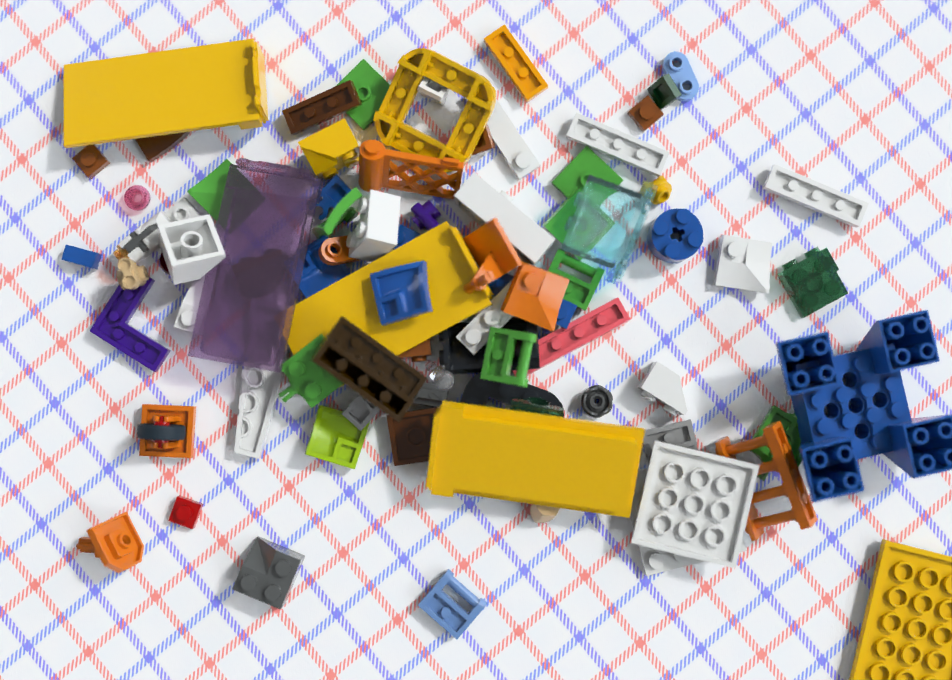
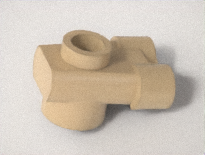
(131, 275)

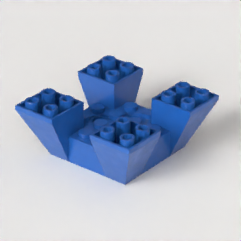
(828, 442)

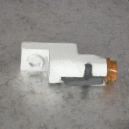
(145, 238)

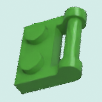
(577, 291)
(500, 356)

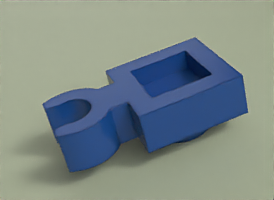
(332, 194)

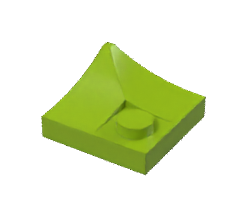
(335, 438)

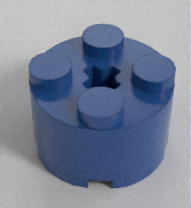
(680, 222)

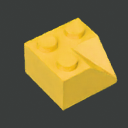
(331, 149)

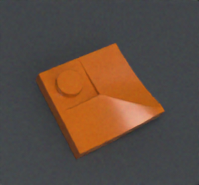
(535, 295)

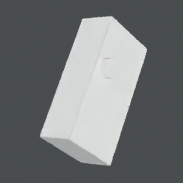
(484, 203)

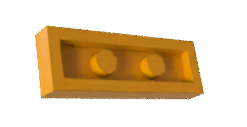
(515, 63)

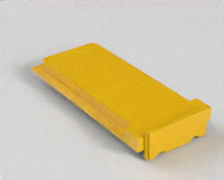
(165, 93)
(448, 270)
(534, 458)

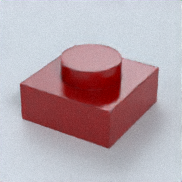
(186, 512)

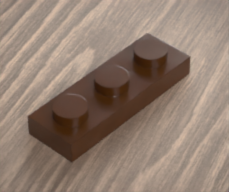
(322, 107)

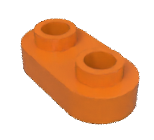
(338, 258)

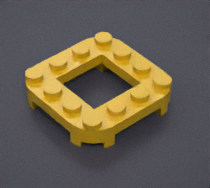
(402, 92)

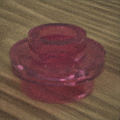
(130, 194)

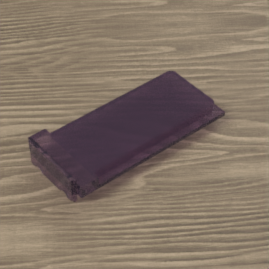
(255, 288)

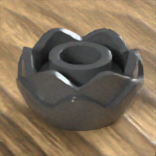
(605, 401)

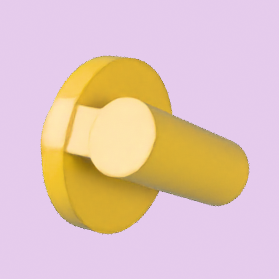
(664, 190)

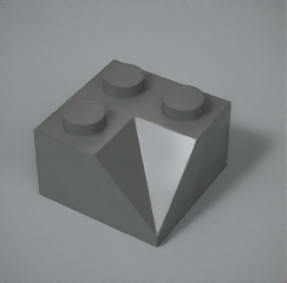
(269, 573)

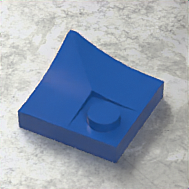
(317, 274)
(401, 292)

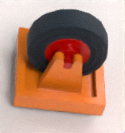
(167, 431)

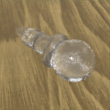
(442, 378)

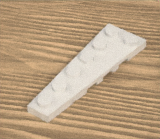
(256, 408)

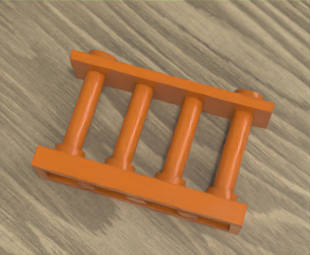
(792, 482)

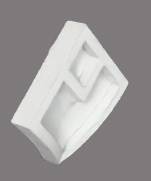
(743, 264)

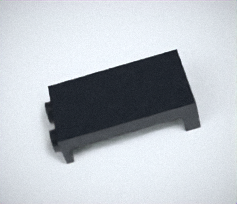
(460, 360)

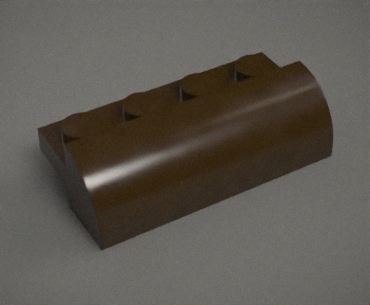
(369, 368)

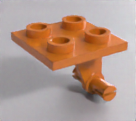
(492, 253)

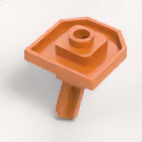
(114, 543)

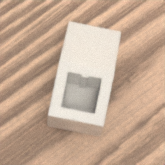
(666, 387)

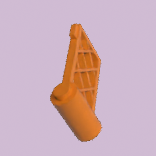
(377, 168)

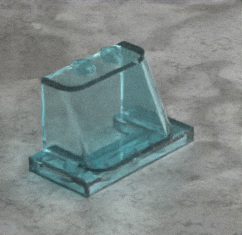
(608, 224)

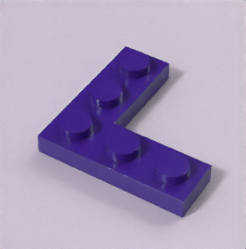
(114, 327)

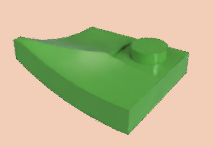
(211, 189)
(344, 211)

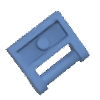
(446, 610)

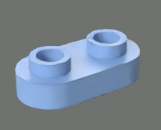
(681, 75)

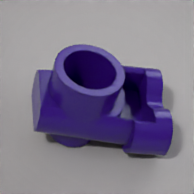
(425, 215)

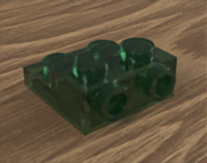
(812, 281)

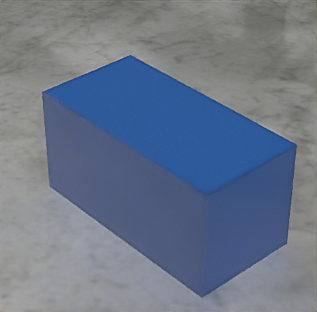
(81, 256)

